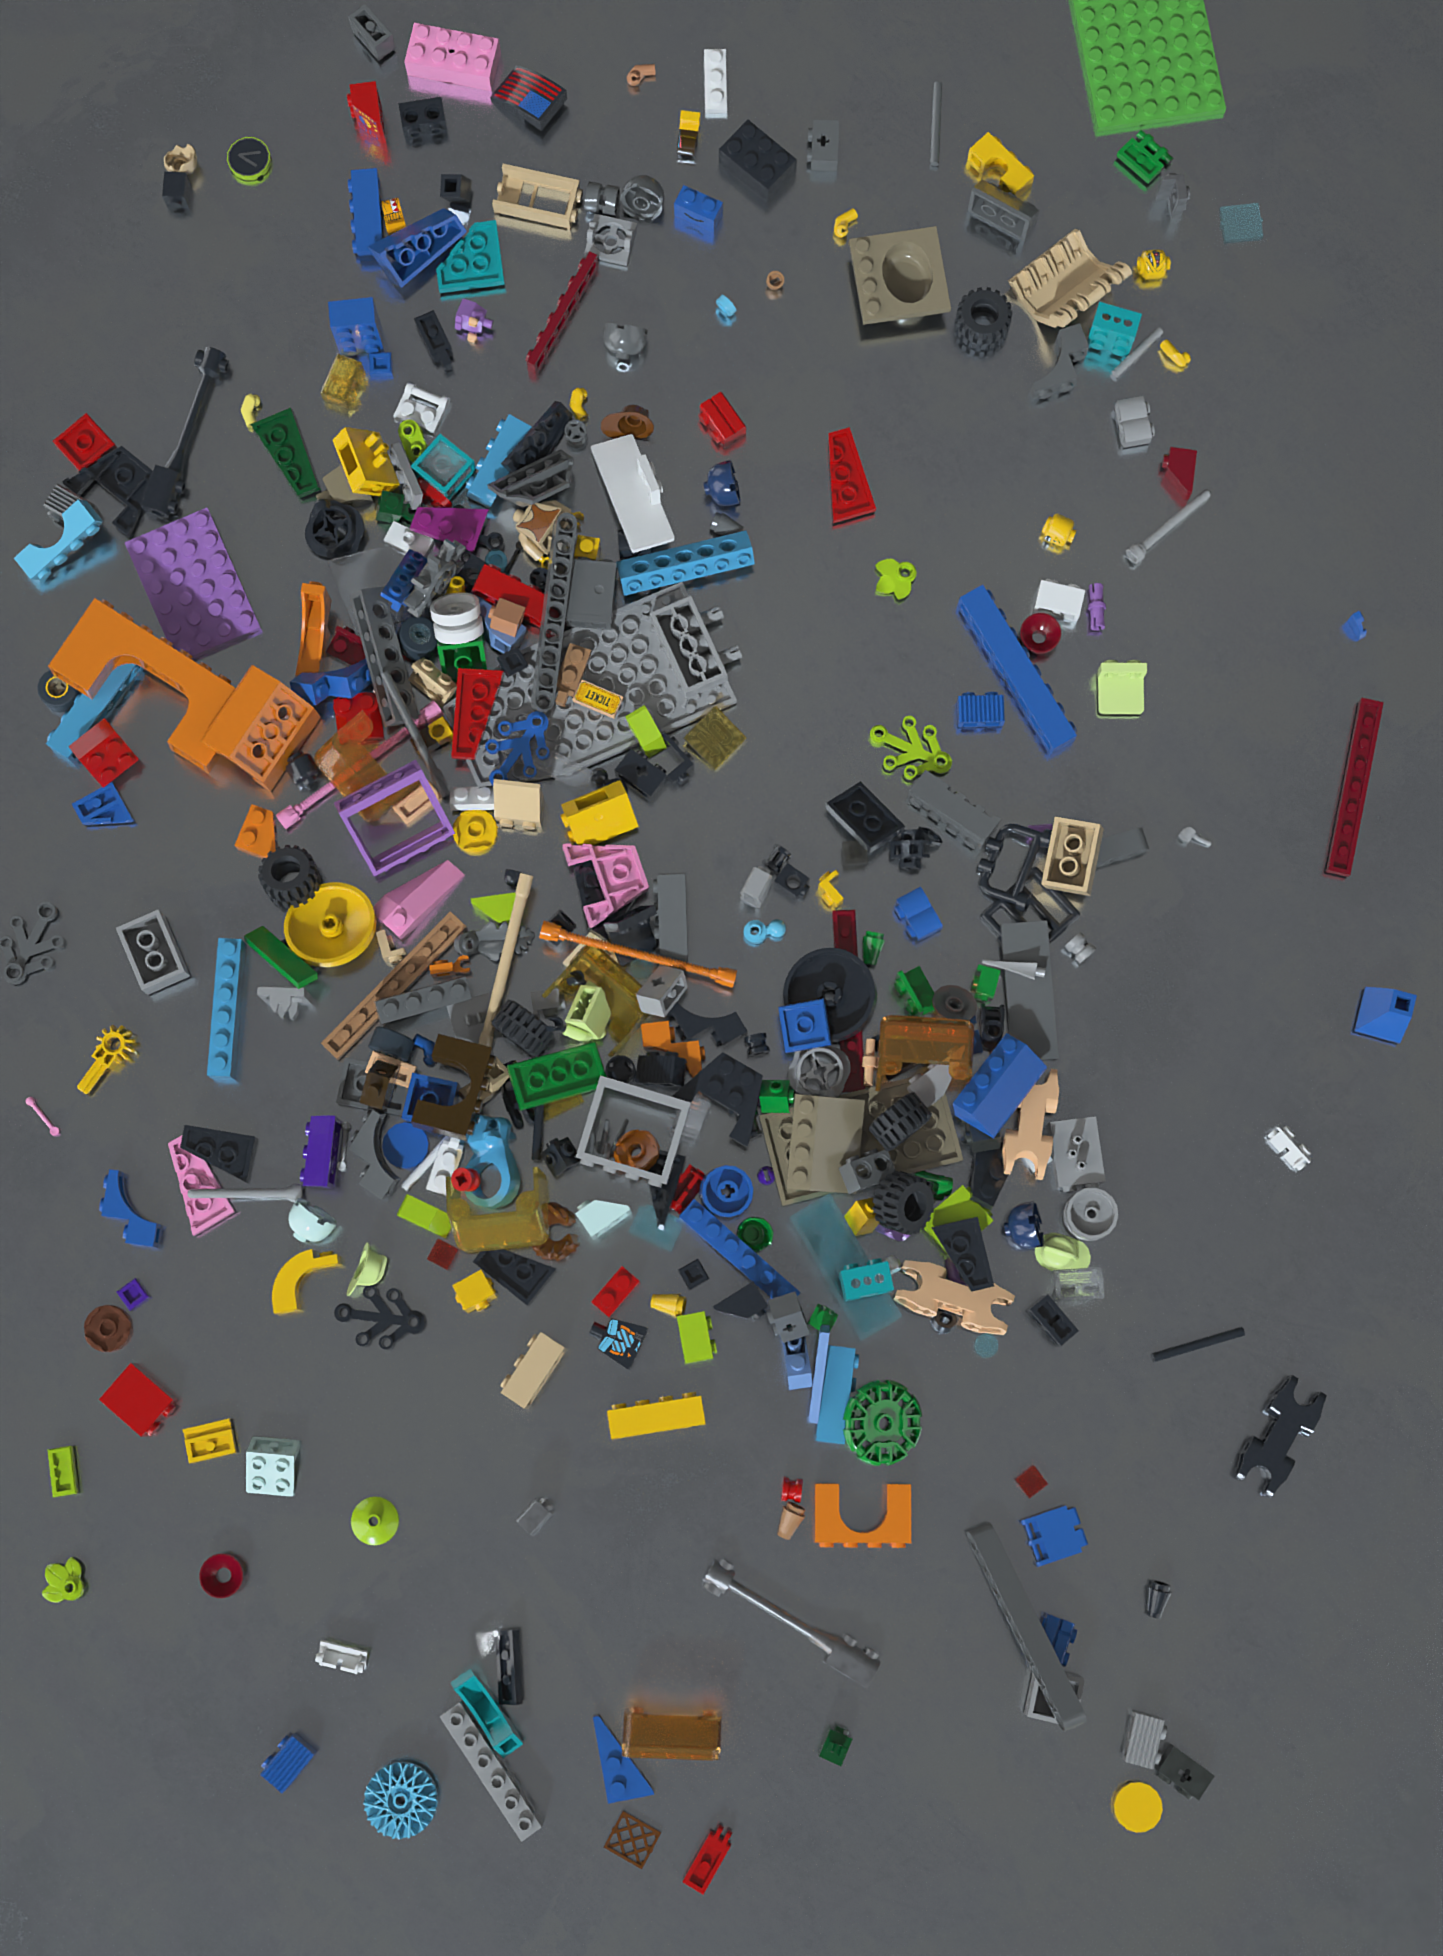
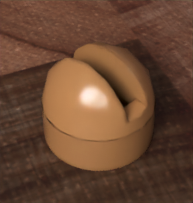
(771, 277)

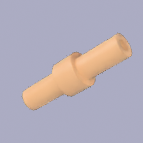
(869, 1062)

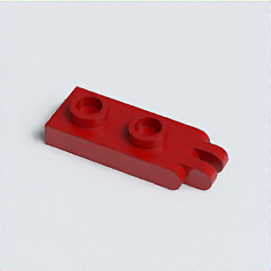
(708, 1860)

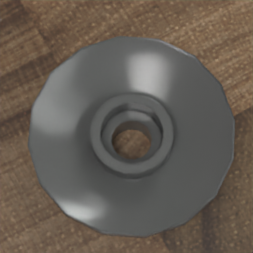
(954, 1003)

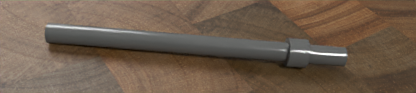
(434, 773)

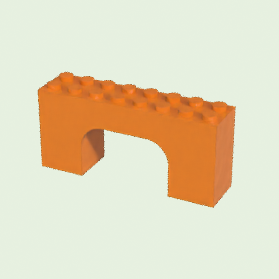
(111, 639)

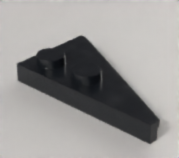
(663, 1197)

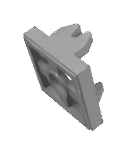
(600, 221)
(284, 998)

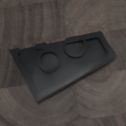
(220, 1148)
(987, 1177)

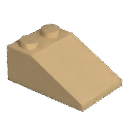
(518, 804)

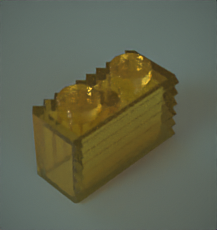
(343, 381)

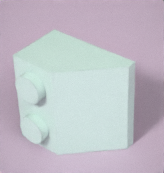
(601, 1216)

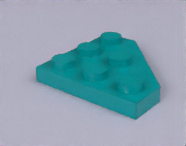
(473, 261)

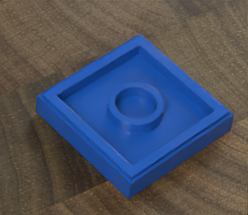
(805, 1025)

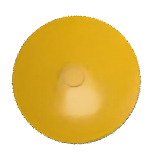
(331, 925)

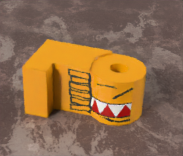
(393, 215)

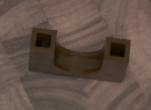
(457, 1120)

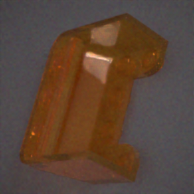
(352, 767)

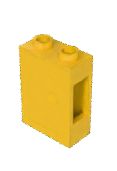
(365, 461)
(599, 815)

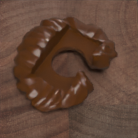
(558, 1249)

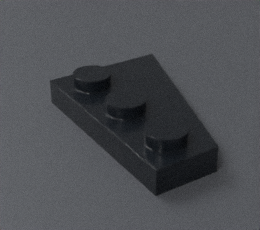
(967, 1251)
(515, 1273)

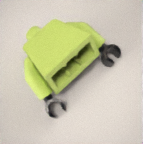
(588, 1011)

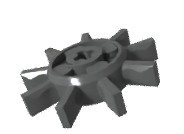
(435, 577)

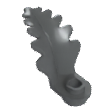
(490, 940)

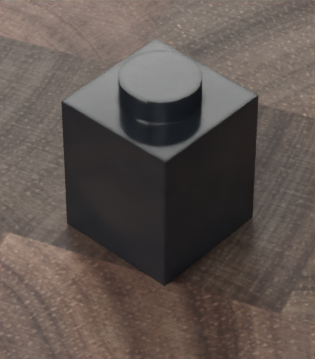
(455, 188)
(176, 189)

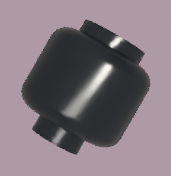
(302, 768)

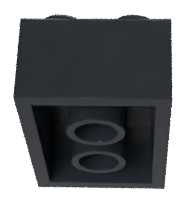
(757, 160)

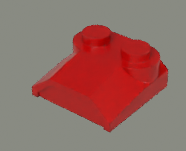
(348, 708)

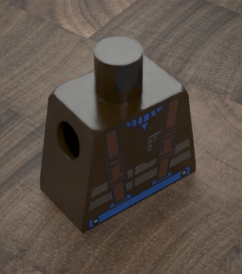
(379, 1087)

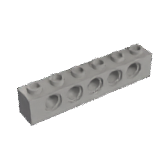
(492, 1770)

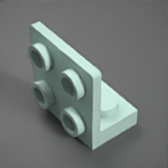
(271, 1466)

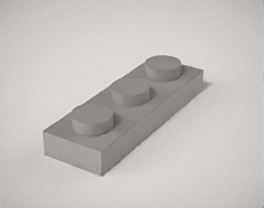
(405, 475)

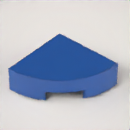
(1356, 625)

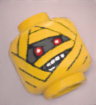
(1153, 264)

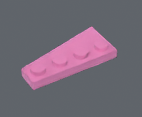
(197, 1174)

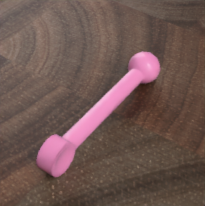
(53, 1130)

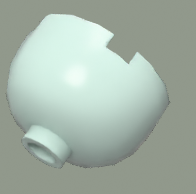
(310, 1222)

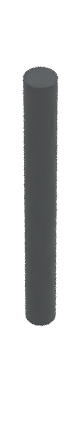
(936, 123)

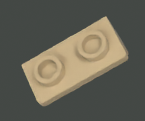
(432, 682)

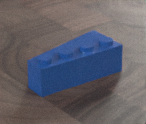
(416, 246)

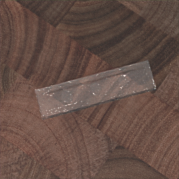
(558, 766)

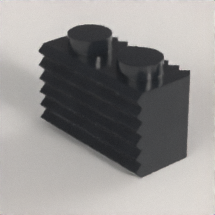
(660, 1070)

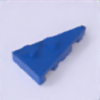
(620, 1774)

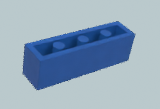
(367, 211)

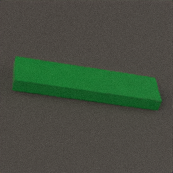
(280, 957)

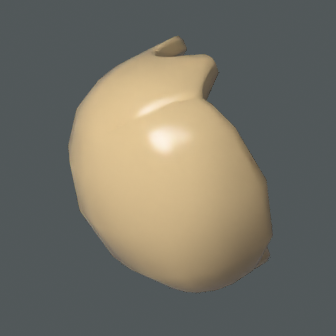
(181, 159)

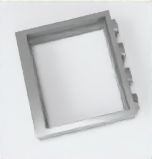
(612, 1166)

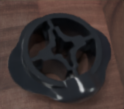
(322, 529)

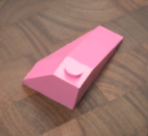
(412, 902)

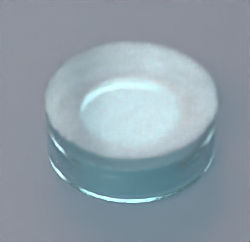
(641, 969)
(986, 1345)

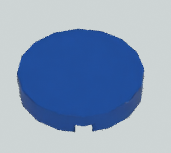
(405, 1145)

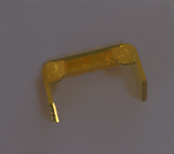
(617, 985)
(500, 1230)

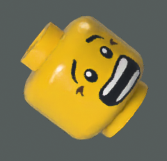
(1059, 530)

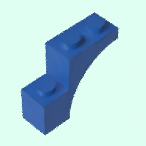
(338, 683)
(116, 1206)

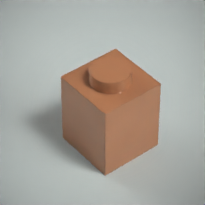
(506, 617)

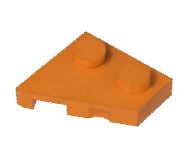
(258, 832)

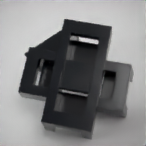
(918, 838)

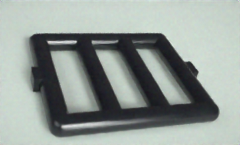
(1057, 928)

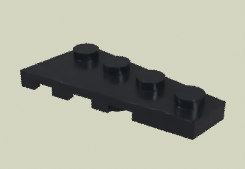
(540, 439)

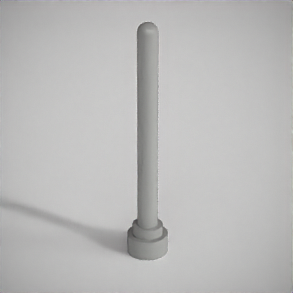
(1137, 551)
(291, 1192)

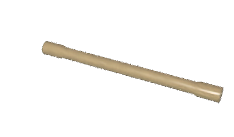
(522, 893)

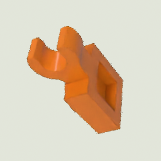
(444, 968)

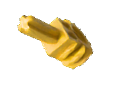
(106, 1056)

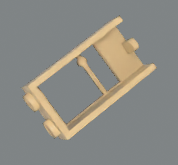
(510, 191)

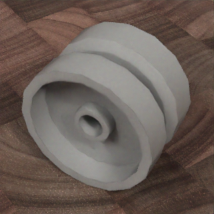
(1077, 1220)

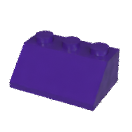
(321, 1152)

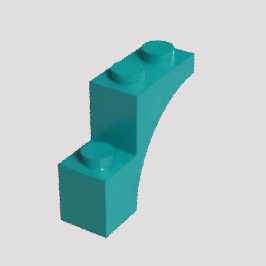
(488, 1713)

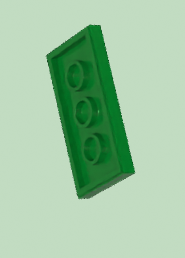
(556, 1075)

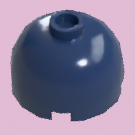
(722, 484)
(1024, 1225)

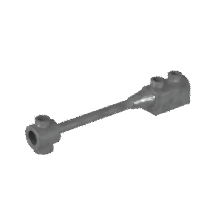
(841, 1652)

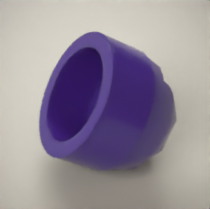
(761, 1177)

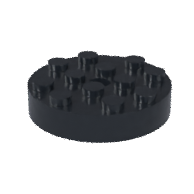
(838, 971)

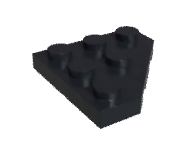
(590, 893)

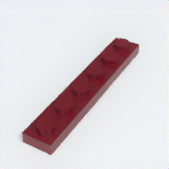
(558, 318)

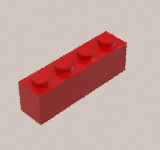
(493, 585)

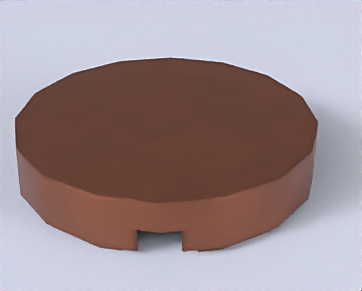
(107, 1328)

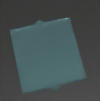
(1241, 222)

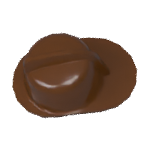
(631, 420)

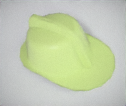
(1062, 1253)
(369, 1269)

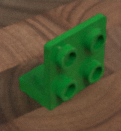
(916, 991)

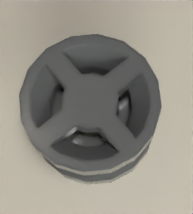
(573, 429)

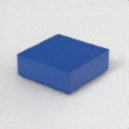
(380, 364)

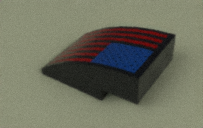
(530, 96)

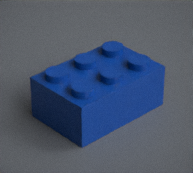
(356, 326)

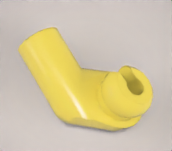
(247, 408)

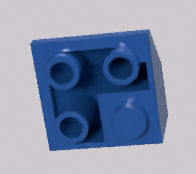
(1385, 1013)

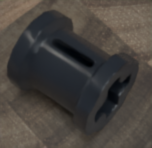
(776, 858)

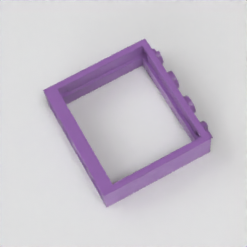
(381, 789)

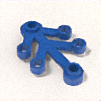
(520, 745)

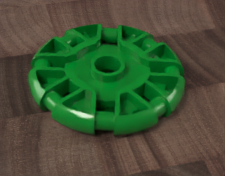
(869, 1422)

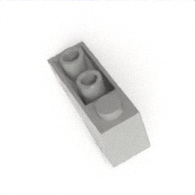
(931, 1085)

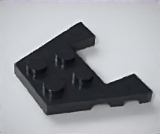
(121, 476)
(731, 1086)

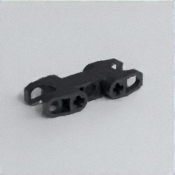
(1288, 1421)

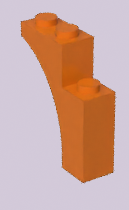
(314, 631)

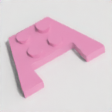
(618, 874)

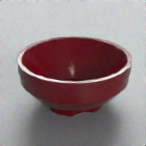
(1040, 623)
(209, 1575)

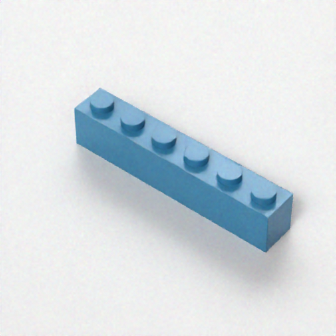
(89, 712)
(226, 1009)

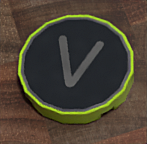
(249, 158)

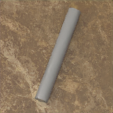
(1137, 352)

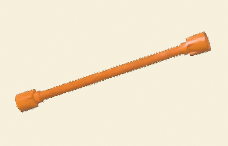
(554, 932)

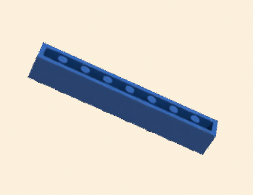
(1017, 669)

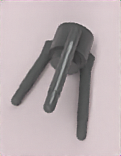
(602, 1148)

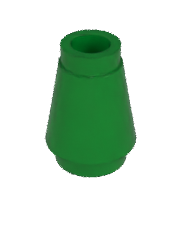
(872, 947)

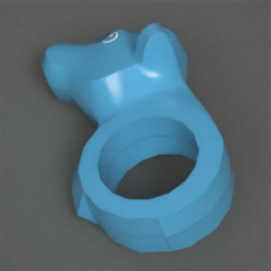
(489, 1147)

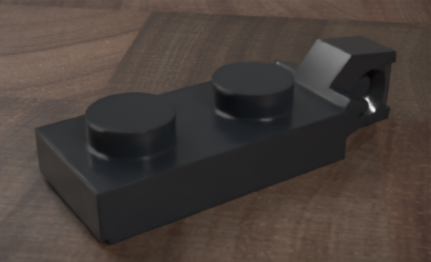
(435, 339)

